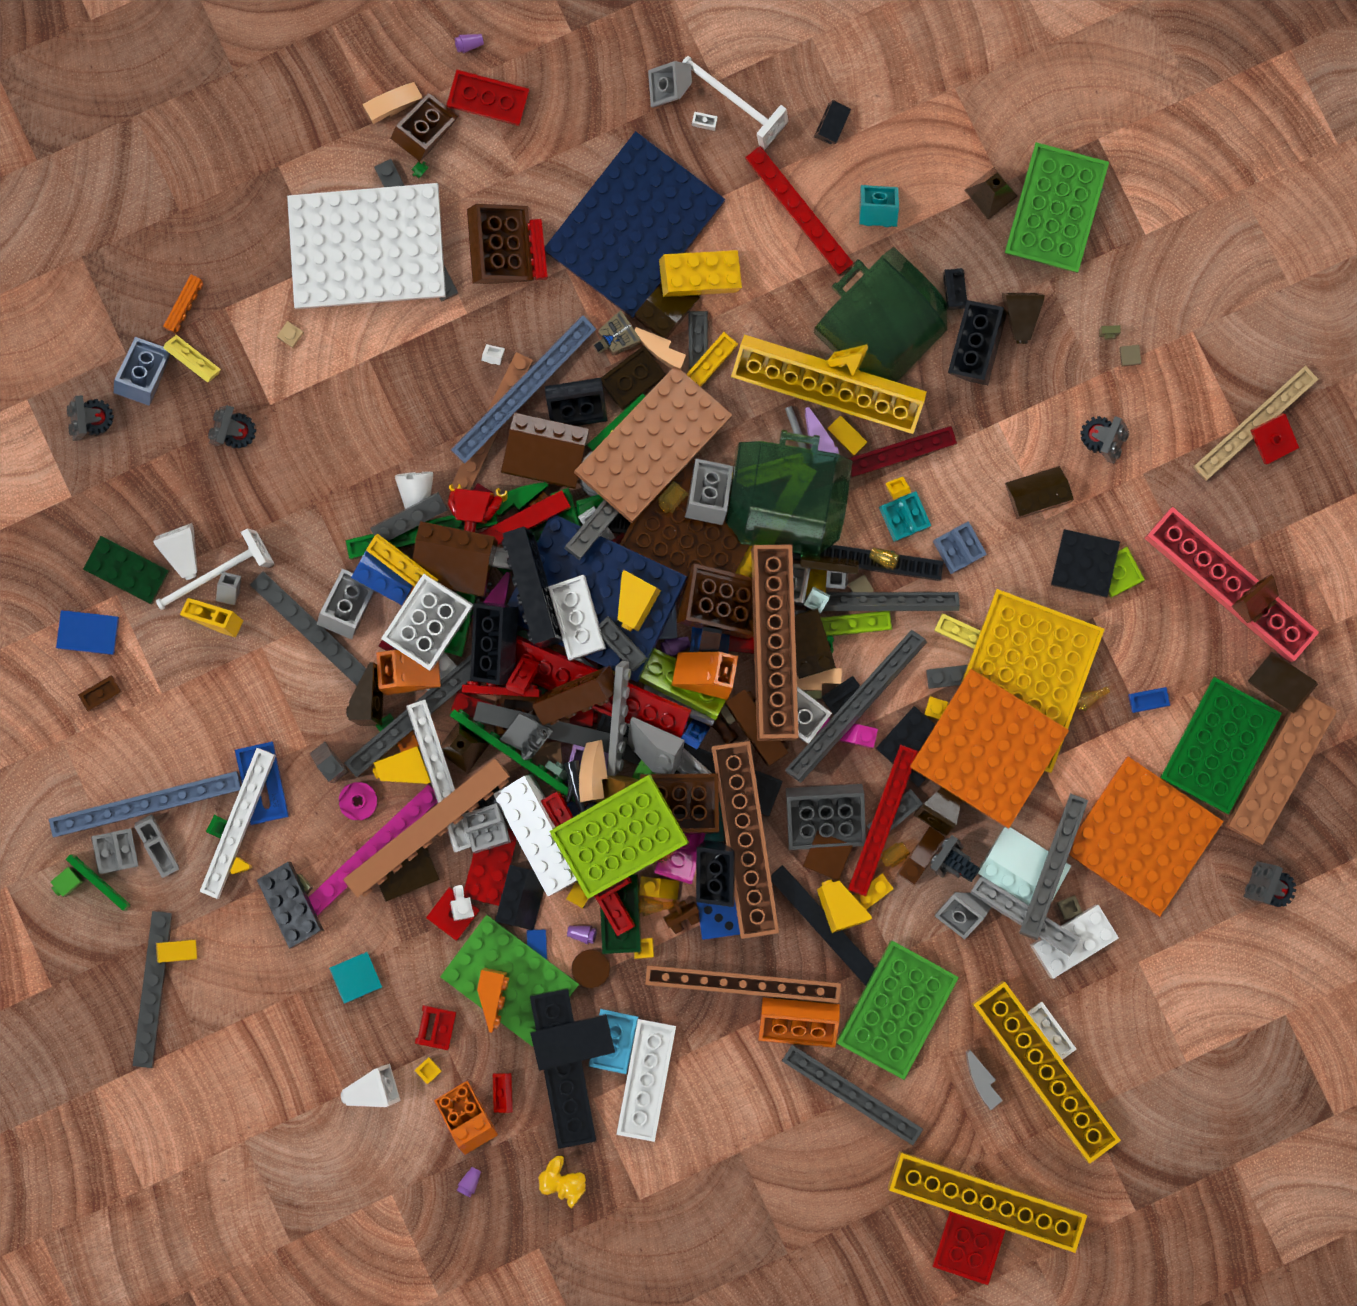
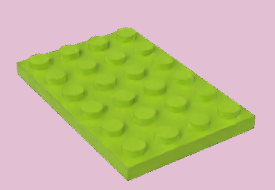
(619, 836)

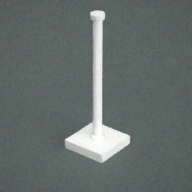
(771, 126)
(255, 548)

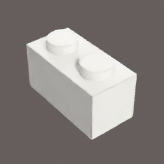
(704, 121)

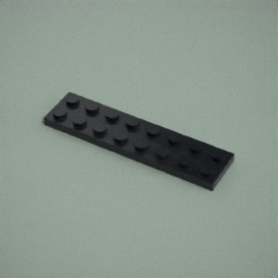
(566, 1082)

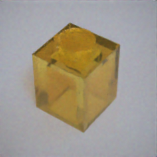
(672, 498)

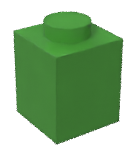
(66, 882)

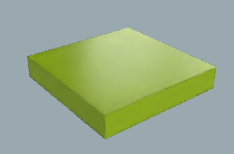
(1125, 573)

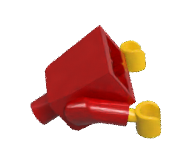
(474, 505)

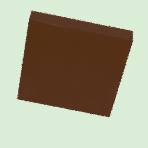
(827, 860)

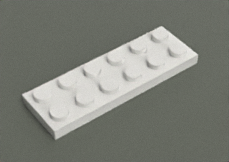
(646, 1080)

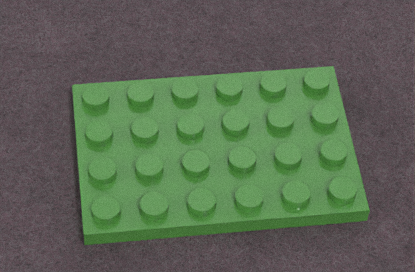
(1056, 207)
(528, 973)
(897, 1009)

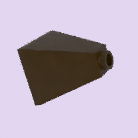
(991, 193)
(1022, 313)
(469, 754)
(940, 811)

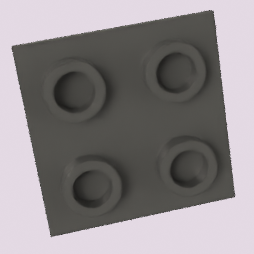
(526, 735)

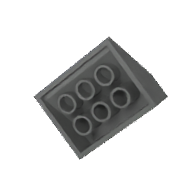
(827, 809)

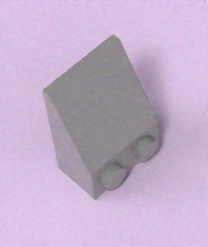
(709, 492)
(345, 605)
(655, 747)

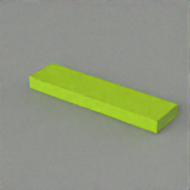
(857, 623)

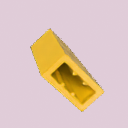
(635, 601)
(403, 768)
(841, 906)

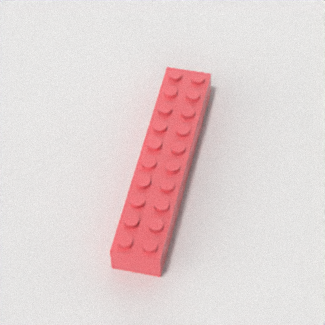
(1228, 582)

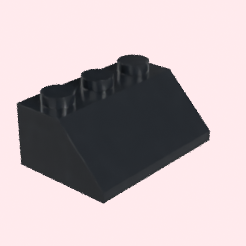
(576, 402)
(715, 873)
(520, 898)

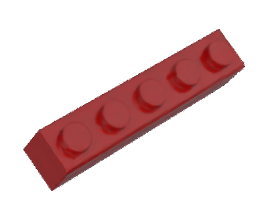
(537, 249)

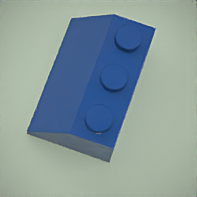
(381, 578)

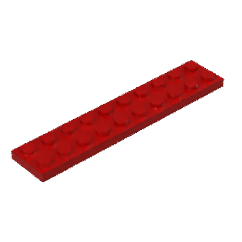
(643, 705)

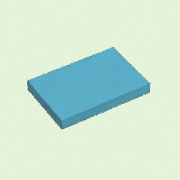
(622, 1032)

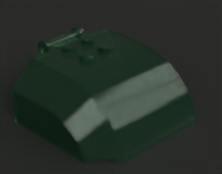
(888, 310)
(788, 494)

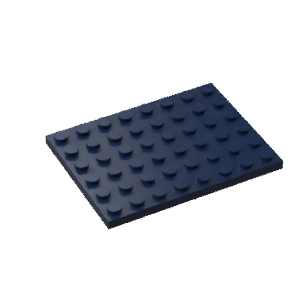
(631, 219)
(603, 572)

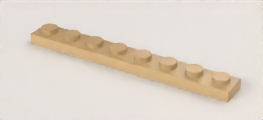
(1242, 435)

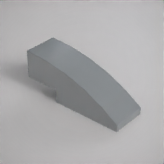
(156, 845)
(982, 1080)

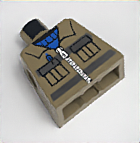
(617, 335)

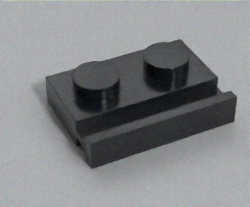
(839, 695)

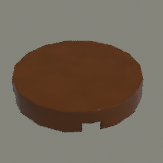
(590, 968)

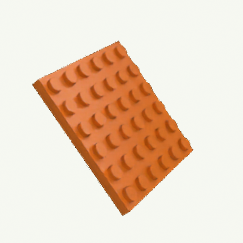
(989, 748)
(1143, 836)

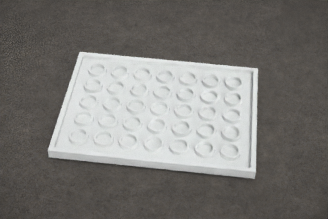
(366, 246)

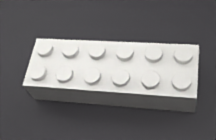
(531, 826)

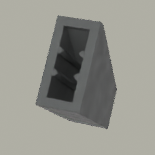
(328, 763)

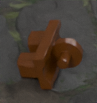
(679, 913)

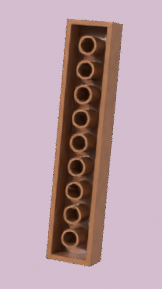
(774, 643)
(746, 836)

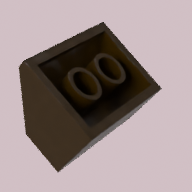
(1039, 492)

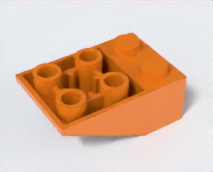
(705, 673)
(402, 674)
(490, 993)
(465, 1118)

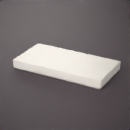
(576, 617)

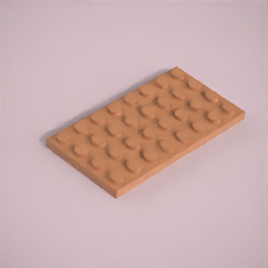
(653, 444)

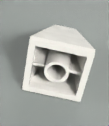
(179, 550)
(373, 1089)

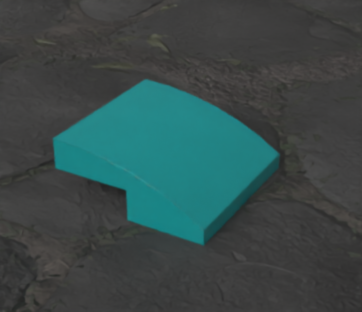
(905, 516)
(355, 977)

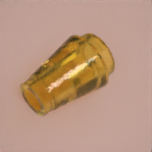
(884, 557)

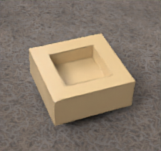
(290, 334)

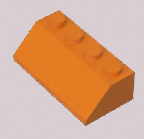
(799, 1022)

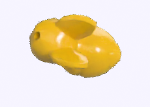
(568, 1186)

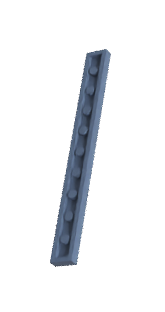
(523, 389)
(145, 804)

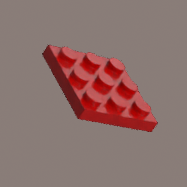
(968, 1248)

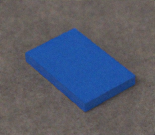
(87, 632)

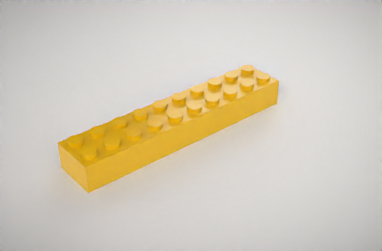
(828, 386)
(1046, 1072)
(987, 1202)

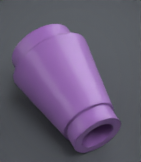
(468, 42)
(673, 646)
(584, 934)
(469, 1182)

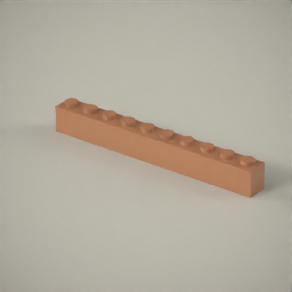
(426, 827)
(743, 983)

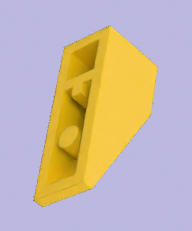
(213, 617)

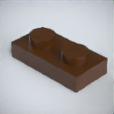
(99, 693)

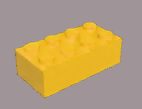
(700, 273)

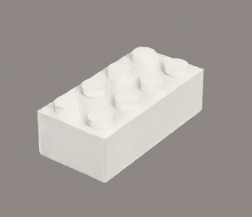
(1094, 934)

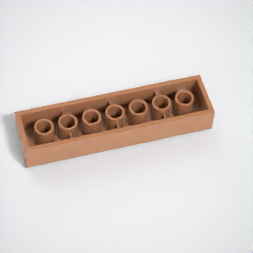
(1280, 770)

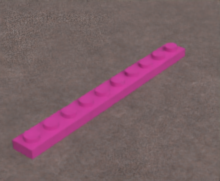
(402, 820)

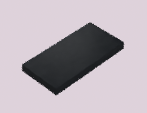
(572, 1042)

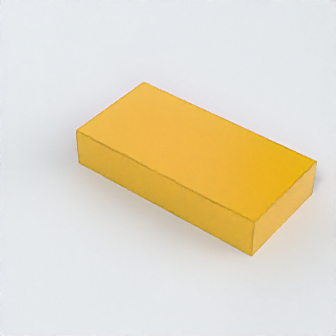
(847, 435)
(176, 951)

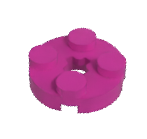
(356, 790)

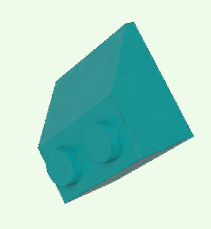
(879, 206)

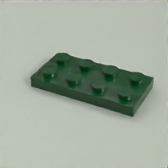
(126, 570)
(630, 940)

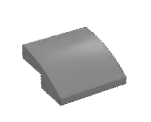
(486, 828)
(114, 851)

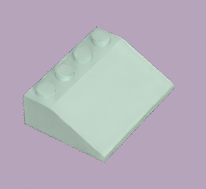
(1016, 865)

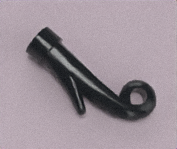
(573, 771)

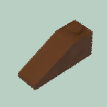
(921, 856)

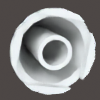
(414, 486)

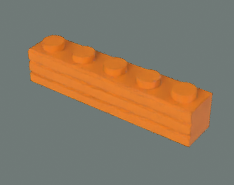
(183, 304)

